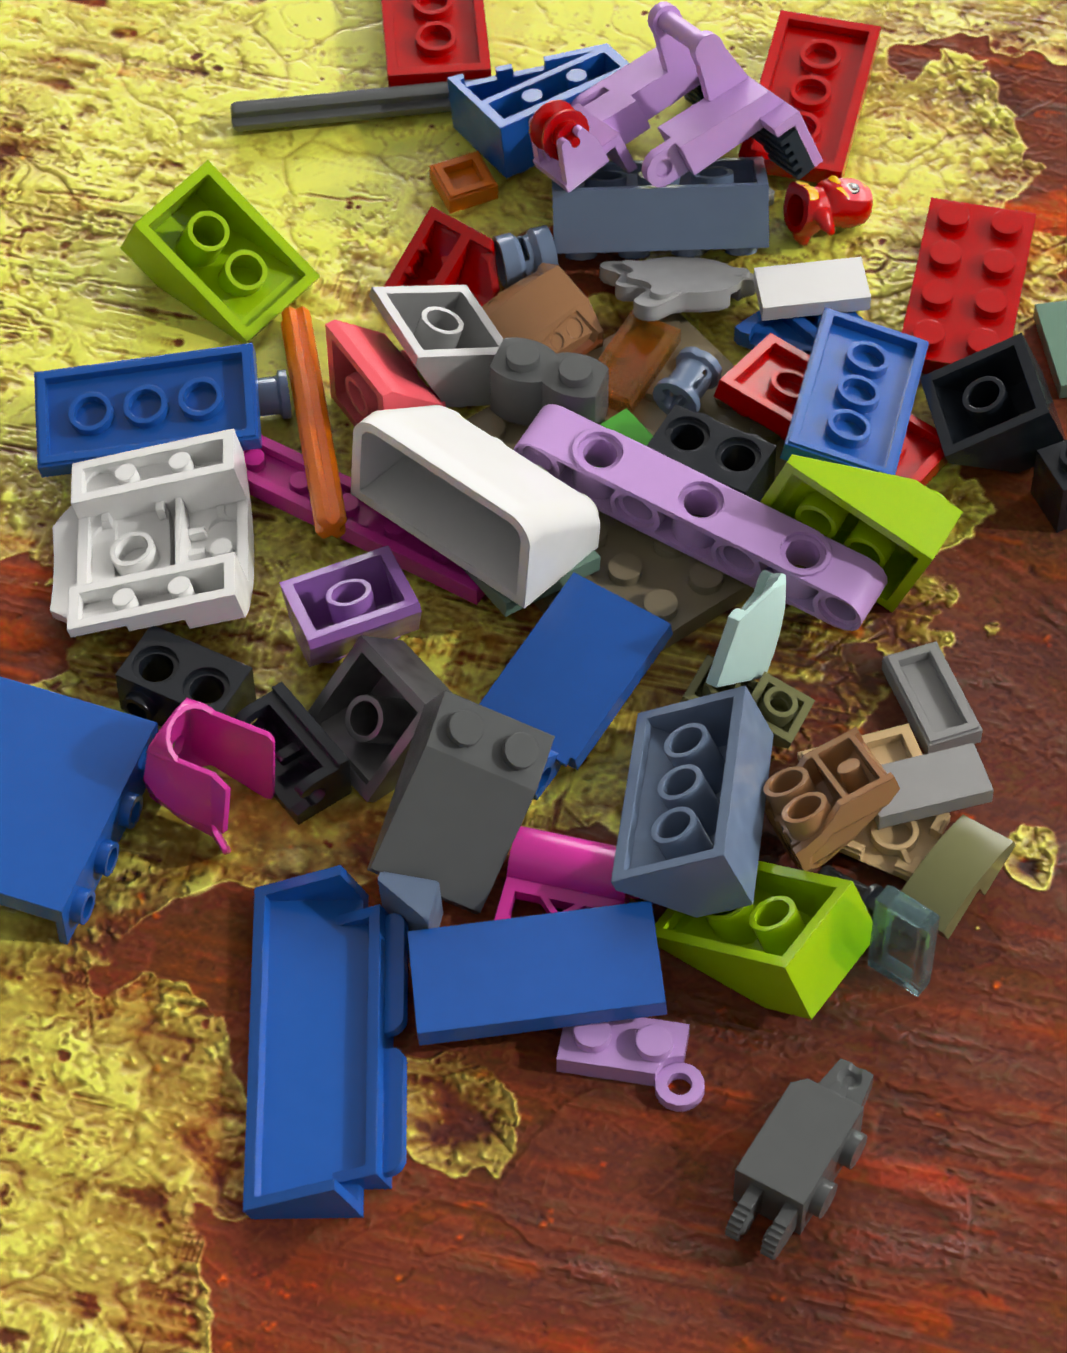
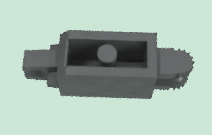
(799, 1155)

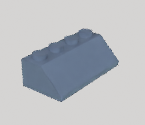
(627, 215)
(695, 804)

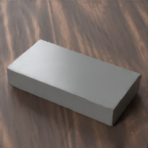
(931, 698)
(936, 785)

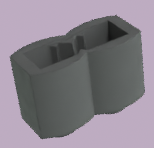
(532, 375)

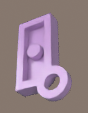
(634, 1052)

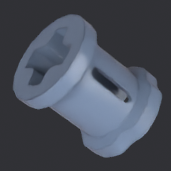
(687, 380)
(274, 395)

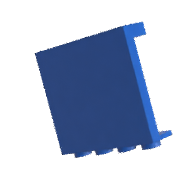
(64, 799)

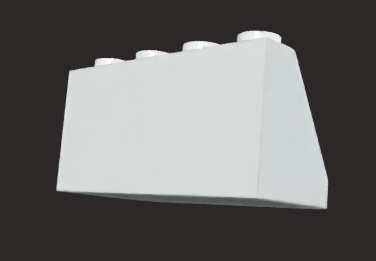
(472, 499)

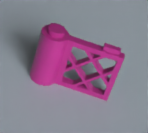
(559, 873)

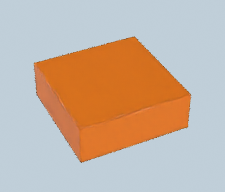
(463, 182)

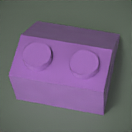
(350, 600)

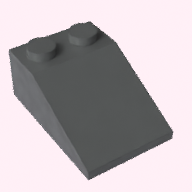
(461, 798)

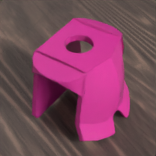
(202, 739)

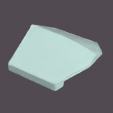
(751, 634)

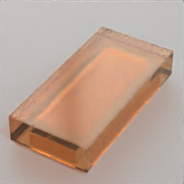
(636, 359)

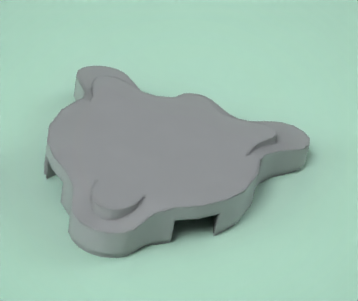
(676, 285)

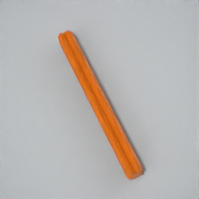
(313, 423)

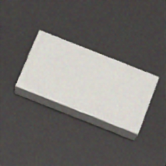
(811, 287)

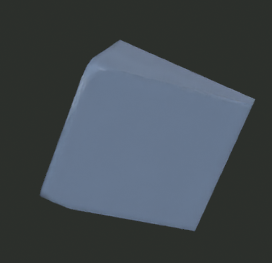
(413, 898)

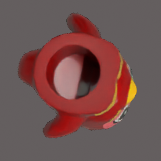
(828, 205)

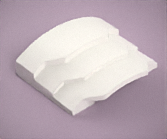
(156, 538)

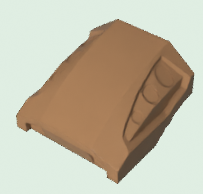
(547, 310)
(827, 799)

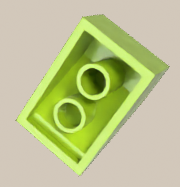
(218, 255)
(870, 512)
(784, 947)

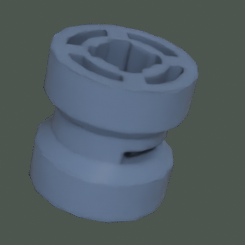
(523, 254)

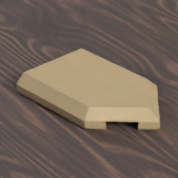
(901, 846)

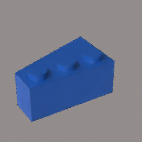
(497, 109)

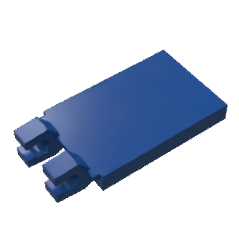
(578, 669)

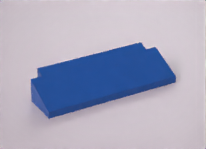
(321, 1049)

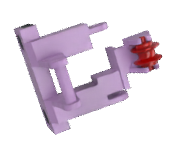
(686, 62)

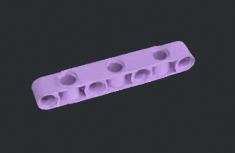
(737, 531)

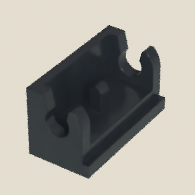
(308, 763)

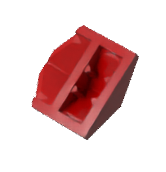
(448, 254)

